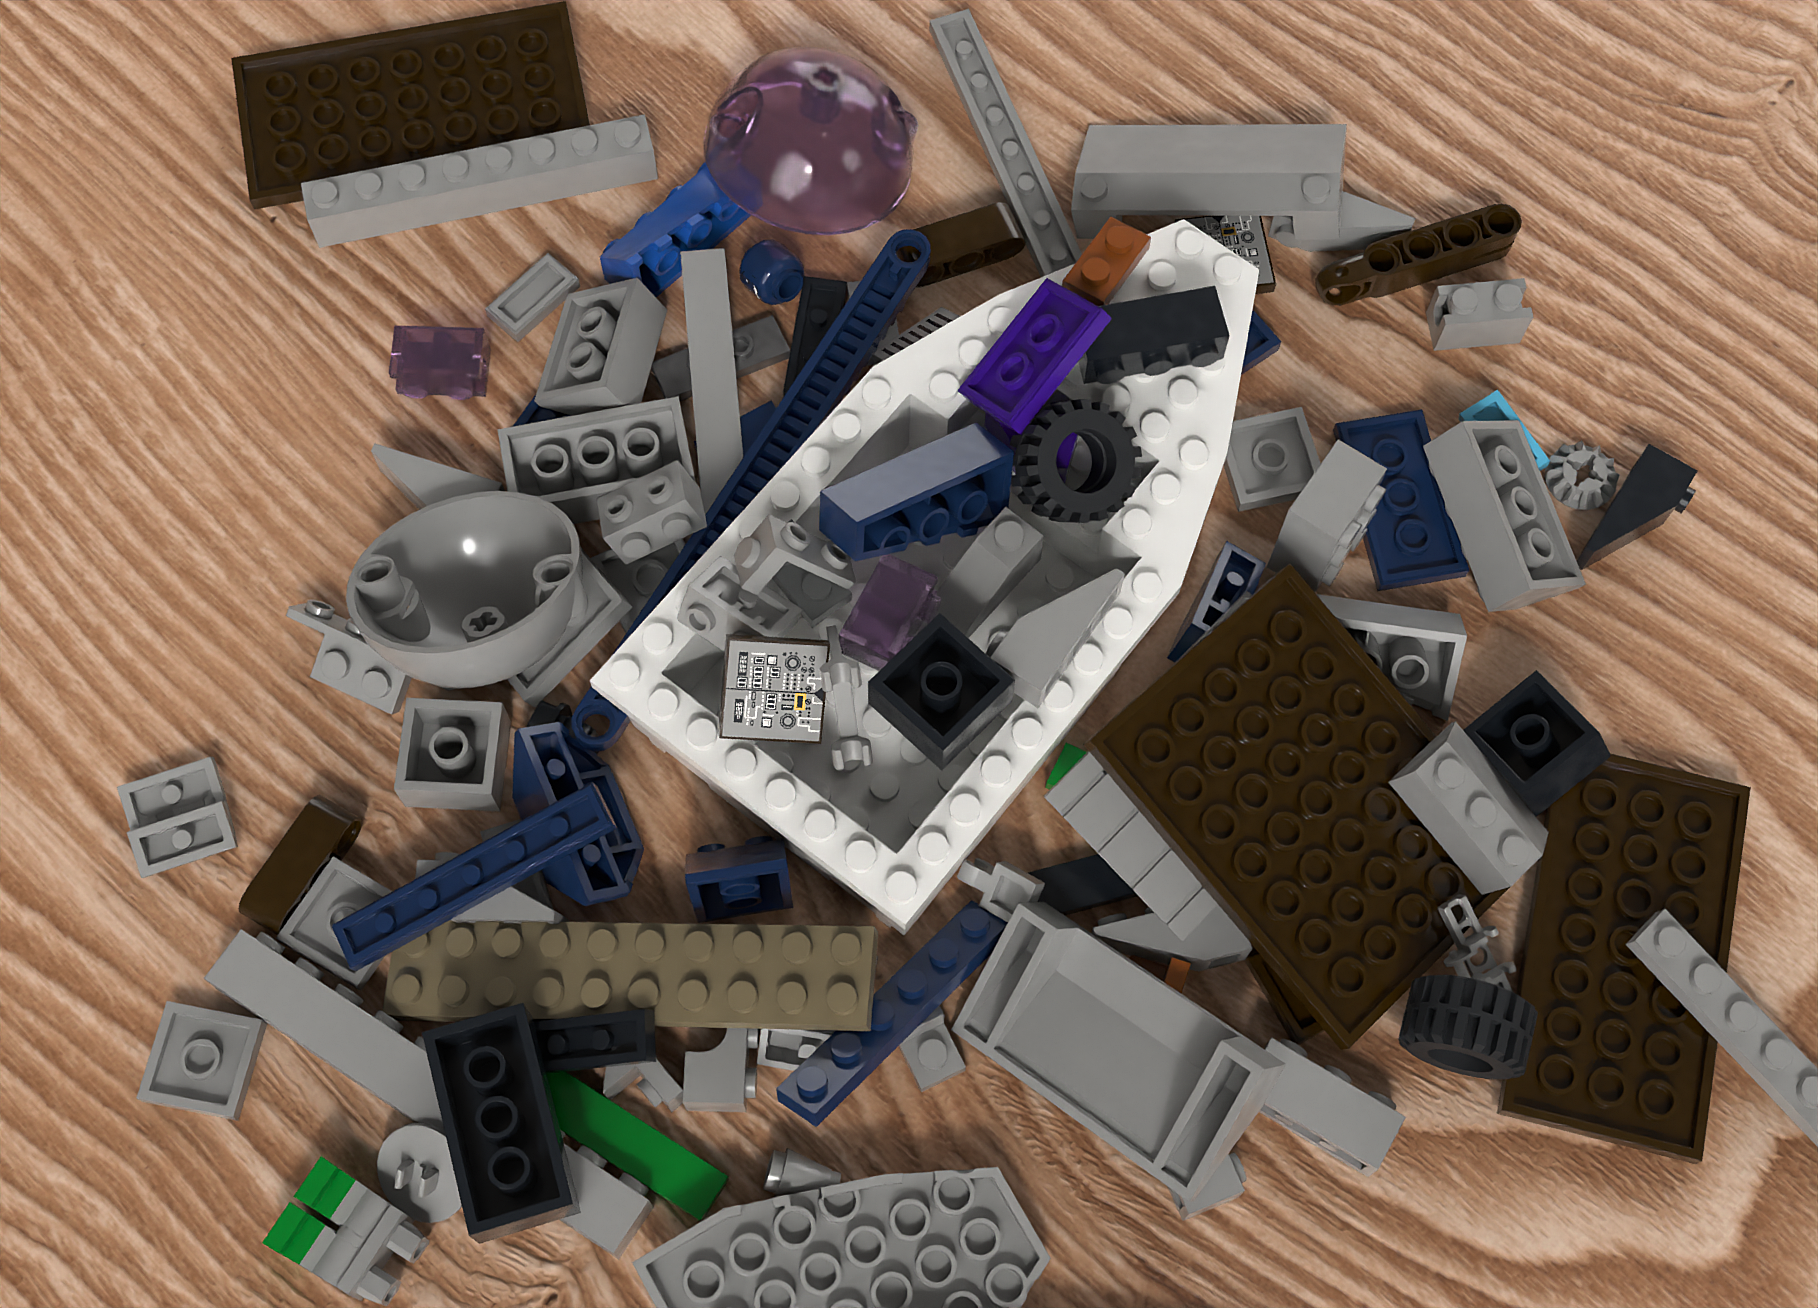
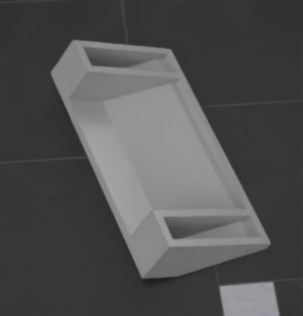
(1212, 173)
(1116, 1048)

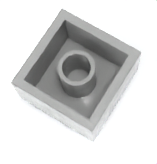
(452, 754)

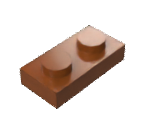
(1107, 262)

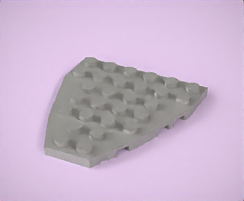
(858, 1245)

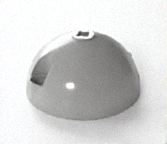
(483, 586)

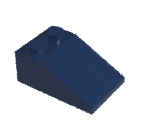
(738, 879)

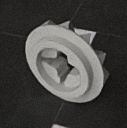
(1562, 474)

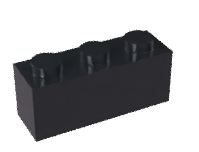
(1157, 336)

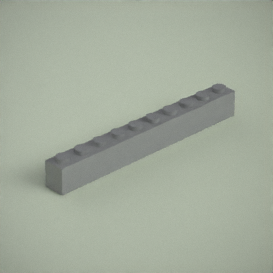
(396, 1069)

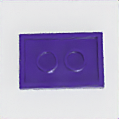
(1034, 355)

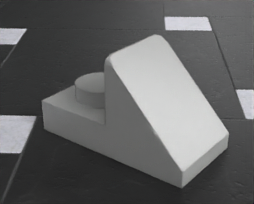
(931, 1052)
(656, 1083)

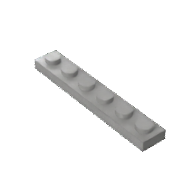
(1730, 1017)

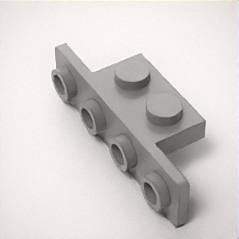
(349, 662)

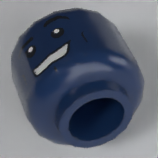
(772, 272)

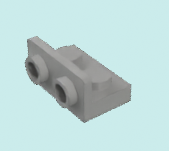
(719, 607)

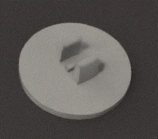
(419, 1173)

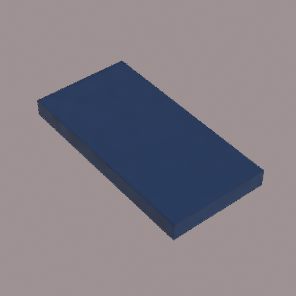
(1411, 532)

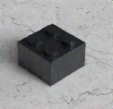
(940, 691)
(1538, 742)

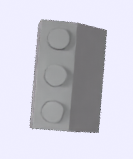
(602, 349)
(1471, 811)

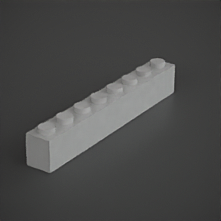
(479, 181)

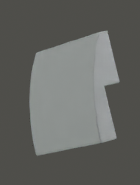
(177, 817)

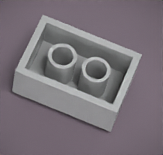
(1329, 516)

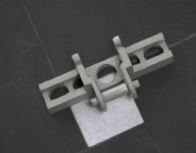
(1468, 946)

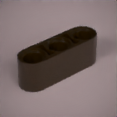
(967, 242)
(297, 861)

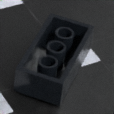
(500, 1123)

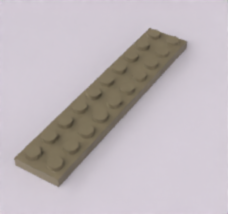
(681, 971)

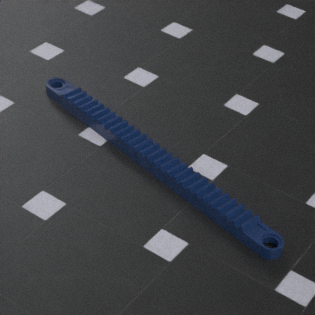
(801, 411)

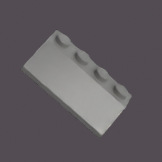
(593, 453)
(1502, 514)

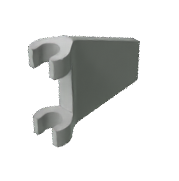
(837, 677)

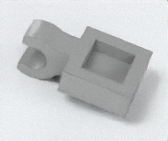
(1002, 885)

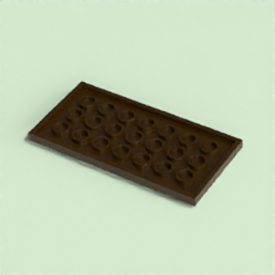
(404, 97)
(1609, 1039)

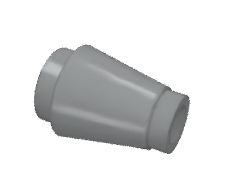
(795, 1173)

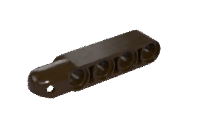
(1433, 243)

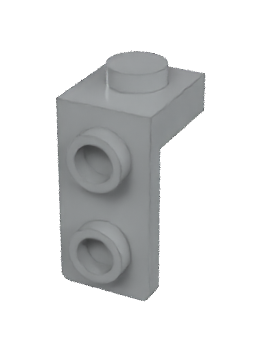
(781, 542)

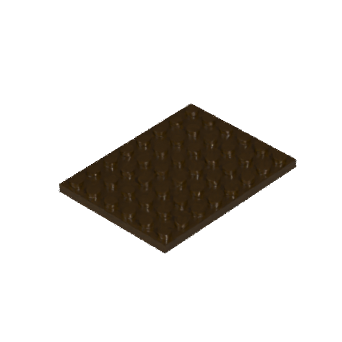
(1273, 788)

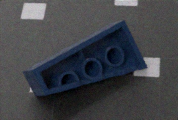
(920, 495)

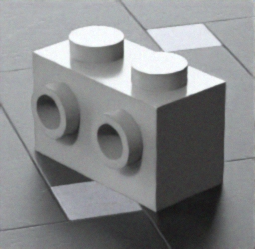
(651, 512)

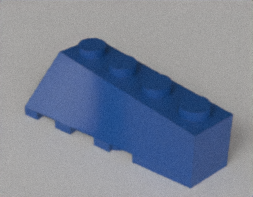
(690, 219)

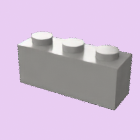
(1330, 1111)

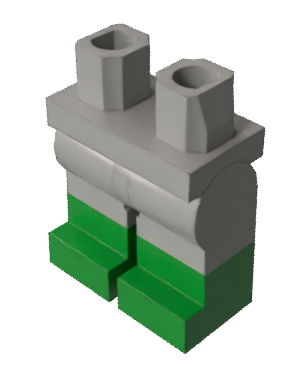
(362, 1244)

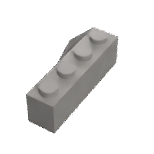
(1410, 645)

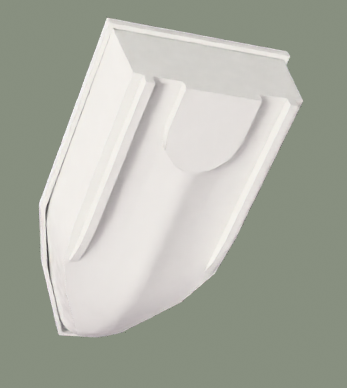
(902, 823)

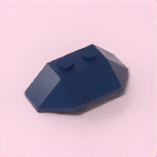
(551, 767)

